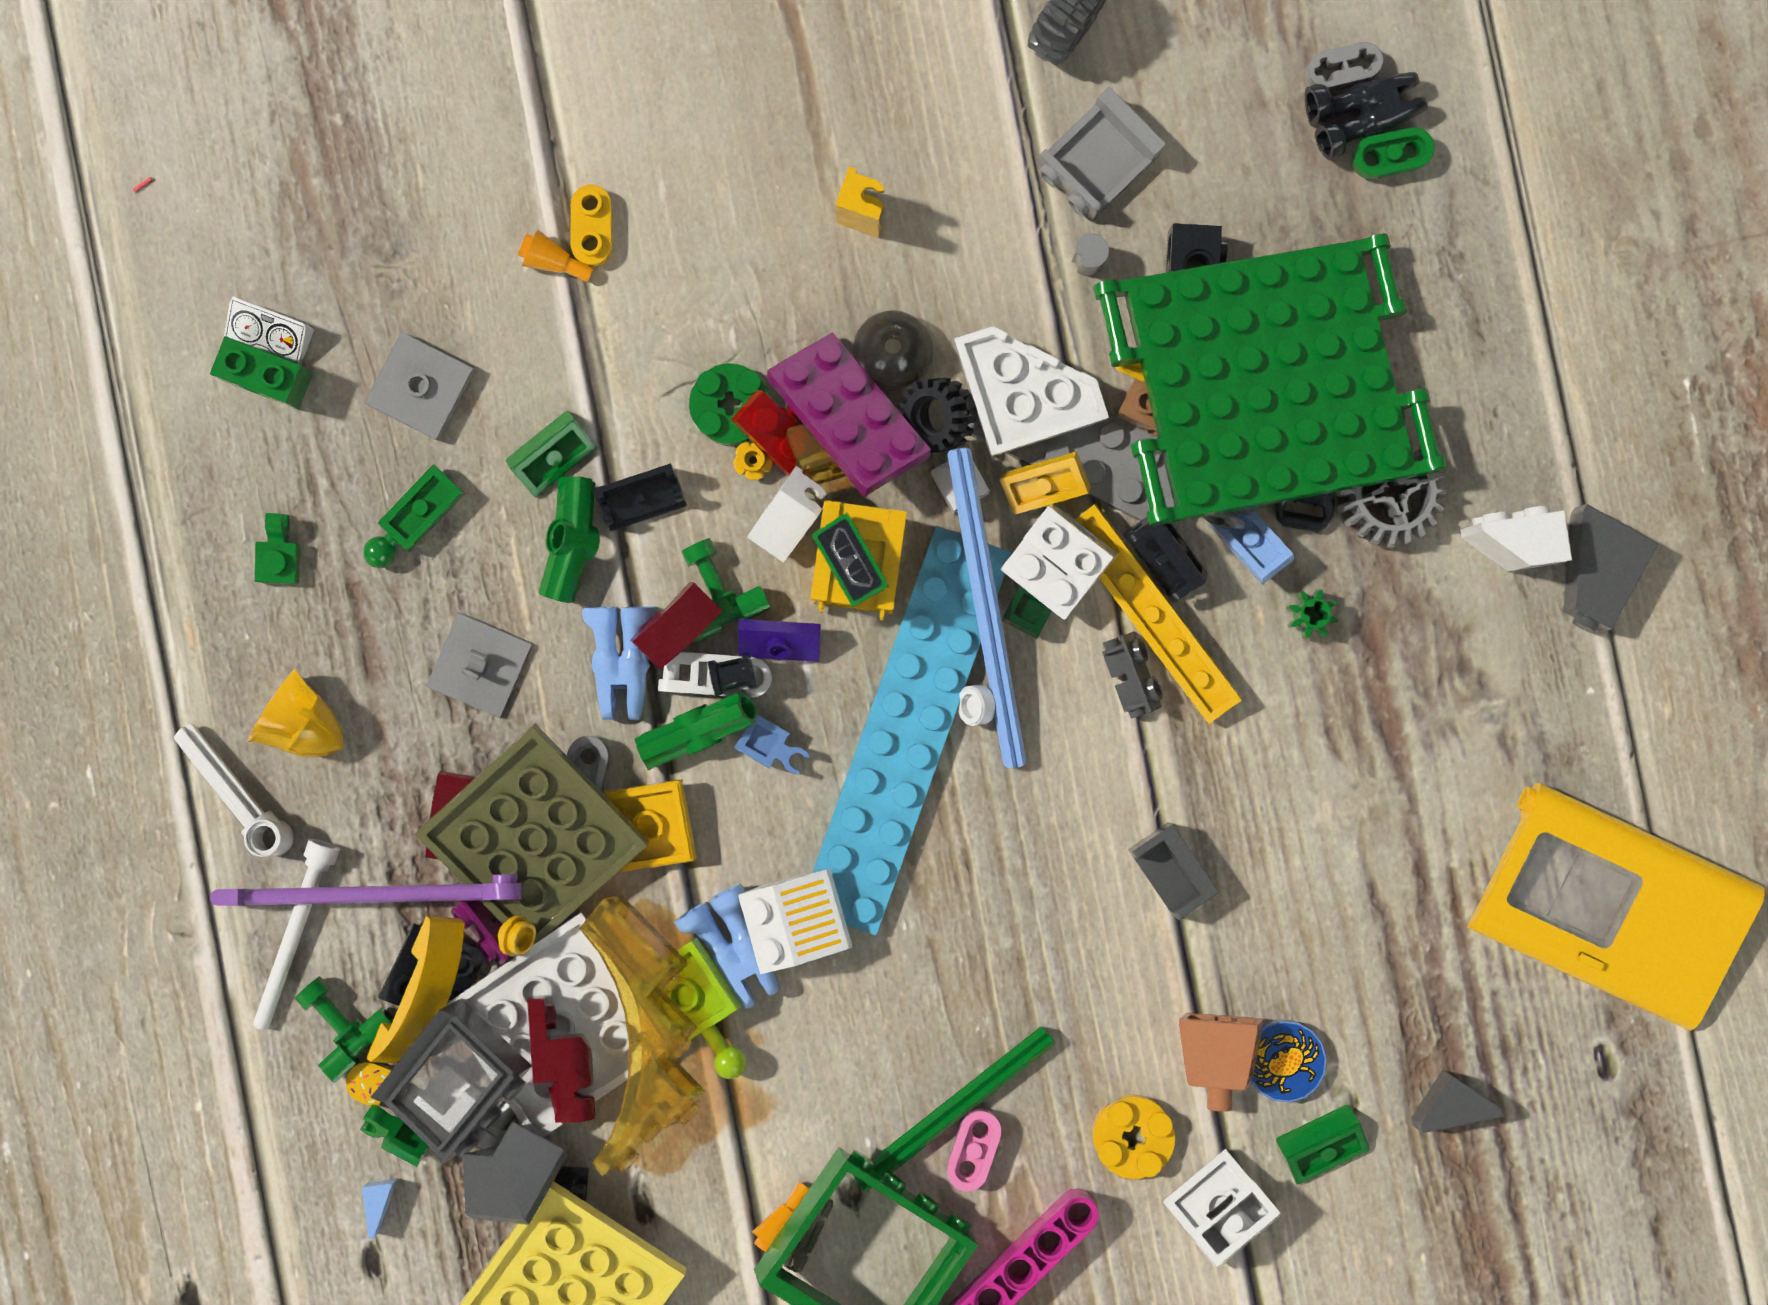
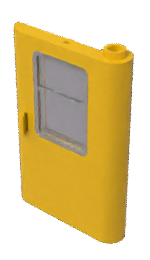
(1625, 897)

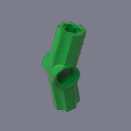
(570, 539)
(696, 729)

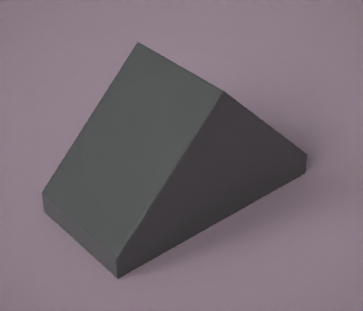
(1451, 1105)

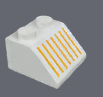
(795, 921)

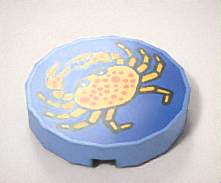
(1288, 1061)

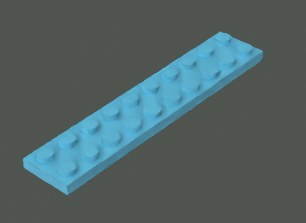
(905, 732)

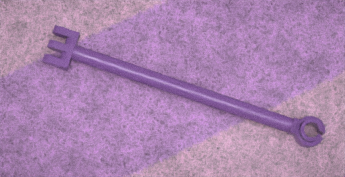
(502, 888)

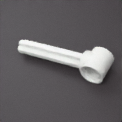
(235, 795)

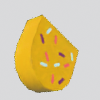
(364, 1081)

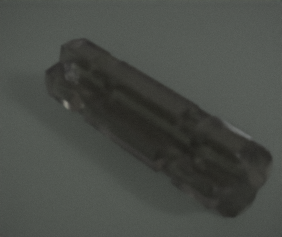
(799, 1257)

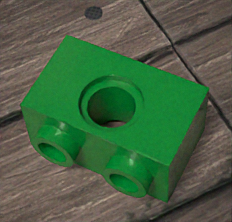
(261, 373)

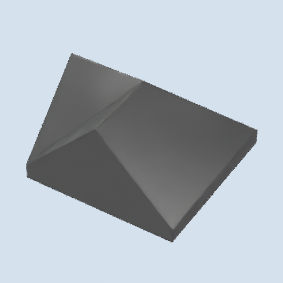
(511, 1178)

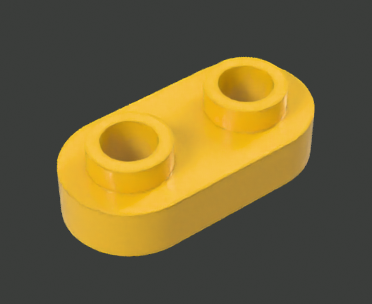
(592, 224)

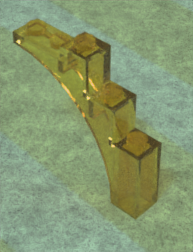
(657, 1030)

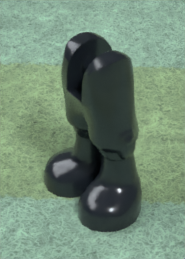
(1375, 99)

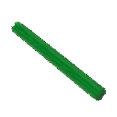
(961, 1103)

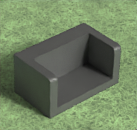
(1173, 871)

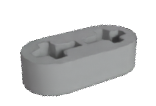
(1341, 58)

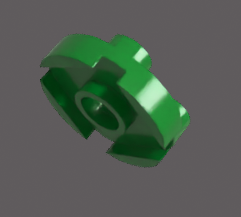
(713, 387)

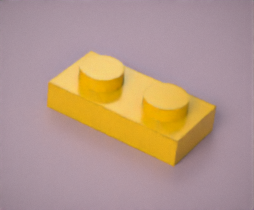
(1045, 483)

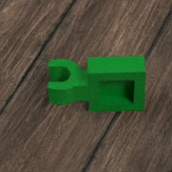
(277, 559)
(398, 1137)

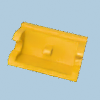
(858, 209)

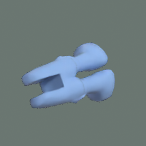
(618, 671)
(732, 959)

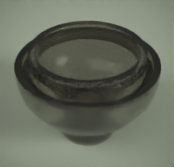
(895, 370)

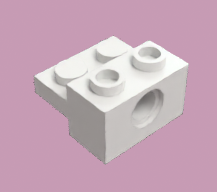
(1068, 546)
(1236, 1223)

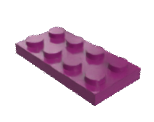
(848, 414)

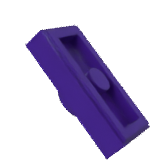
(779, 640)

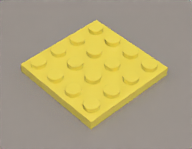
(574, 1259)

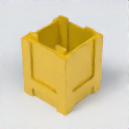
(883, 536)

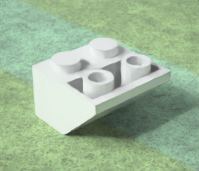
(1522, 542)

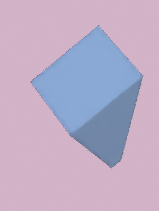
(376, 1202)

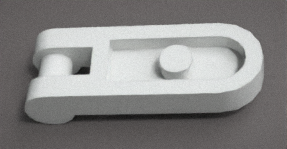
(700, 677)

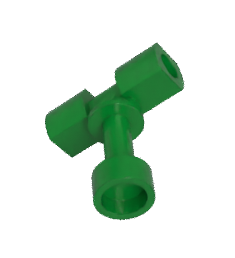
(732, 606)
(352, 1037)

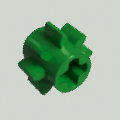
(1321, 607)

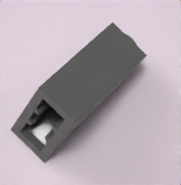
(1603, 567)

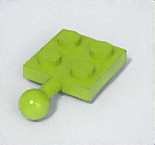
(707, 1000)

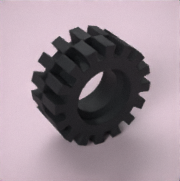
(955, 409)

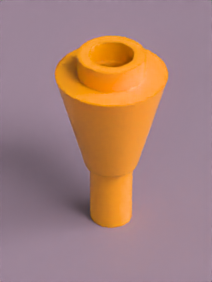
(546, 255)
(772, 1225)

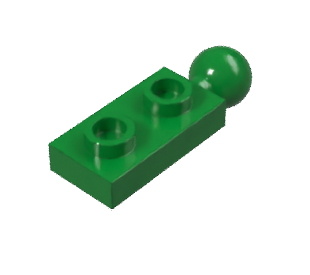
(413, 516)

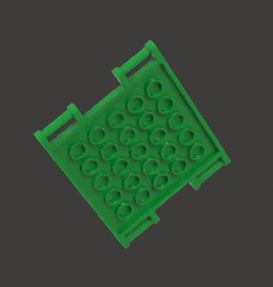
(1268, 379)

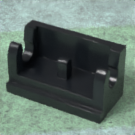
(640, 497)
(1167, 558)

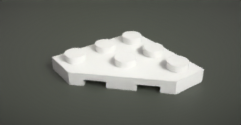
(1024, 391)

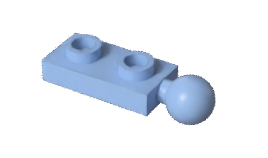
(1256, 547)

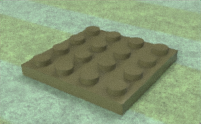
(537, 821)

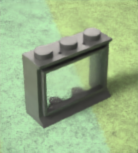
(453, 1080)

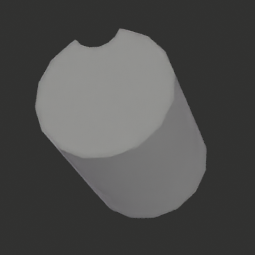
(1090, 254)

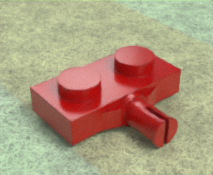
(767, 428)

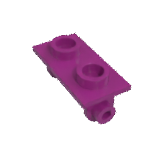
(476, 917)

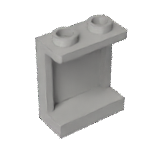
(1100, 155)

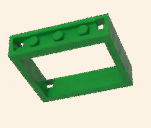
(935, 1280)

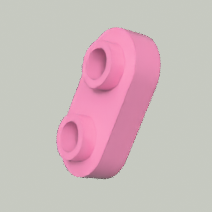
(974, 1148)

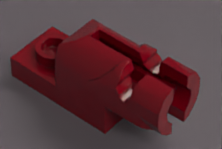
(560, 1060)

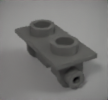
(1131, 660)

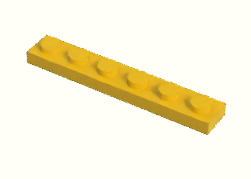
(1161, 624)

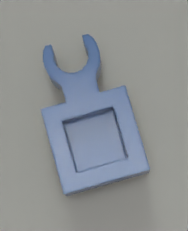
(765, 743)

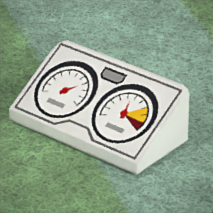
(267, 330)

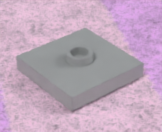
(419, 386)

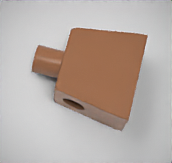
(1220, 1054)

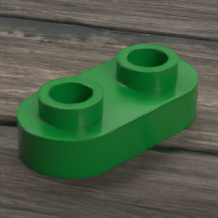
(1390, 153)

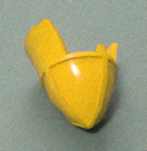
(298, 721)

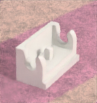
(788, 515)

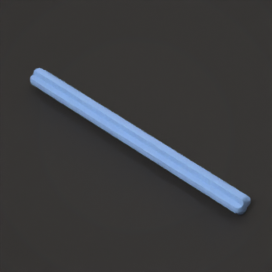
(986, 606)

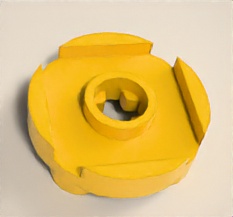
(1146, 1157)

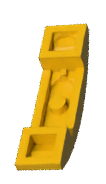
(429, 989)

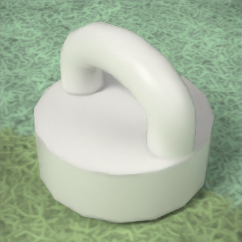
(976, 705)

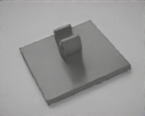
(479, 665)

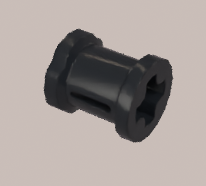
(732, 674)

